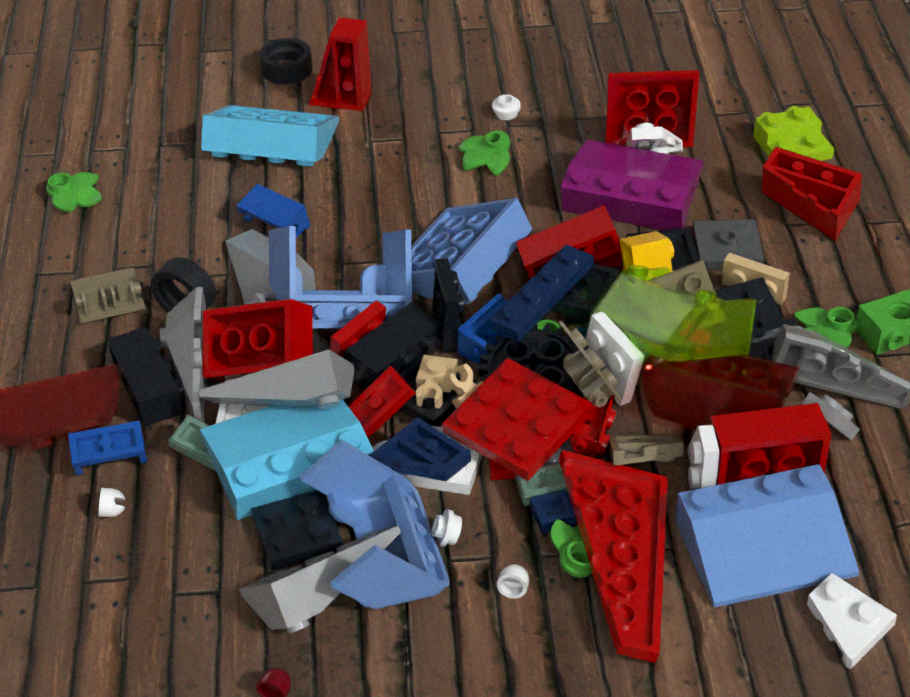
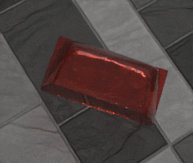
(710, 387)
(57, 406)

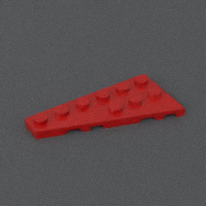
(624, 539)

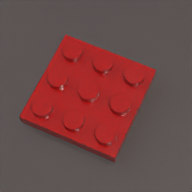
(517, 418)

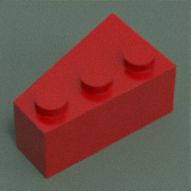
(345, 68)
(812, 189)
(588, 232)

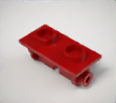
(592, 437)

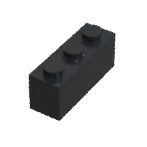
(394, 344)
(147, 376)

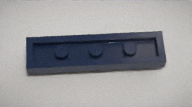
(541, 293)

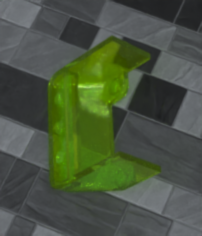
(674, 323)

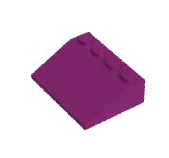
(632, 184)

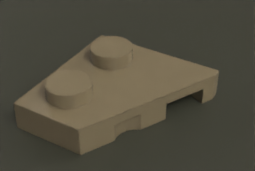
(642, 448)

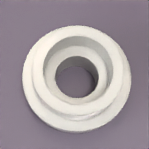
(506, 107)
(447, 528)

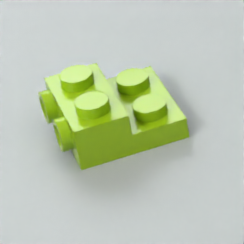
(793, 130)

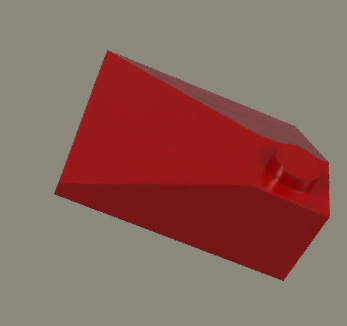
(652, 97)

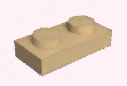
(740, 269)

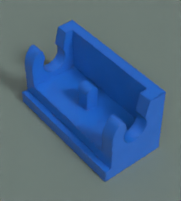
(273, 209)
(476, 331)
(106, 445)

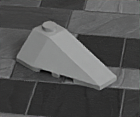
(838, 369)
(299, 593)

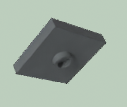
(720, 237)

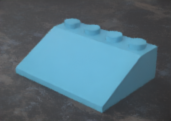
(267, 134)
(269, 449)

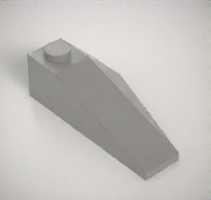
(251, 264)
(185, 348)
(307, 382)

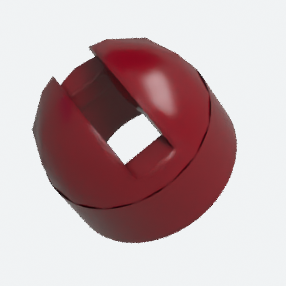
(274, 683)

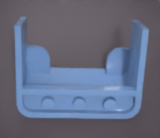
(335, 308)
(375, 498)

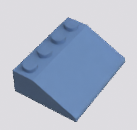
(475, 242)
(765, 535)

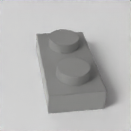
(834, 414)

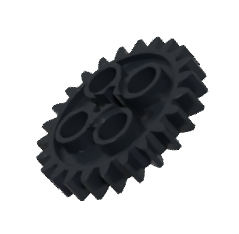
(538, 351)

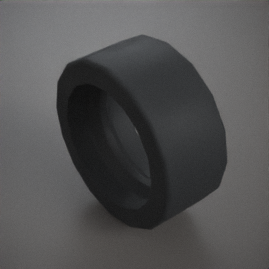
(286, 72)
(186, 273)

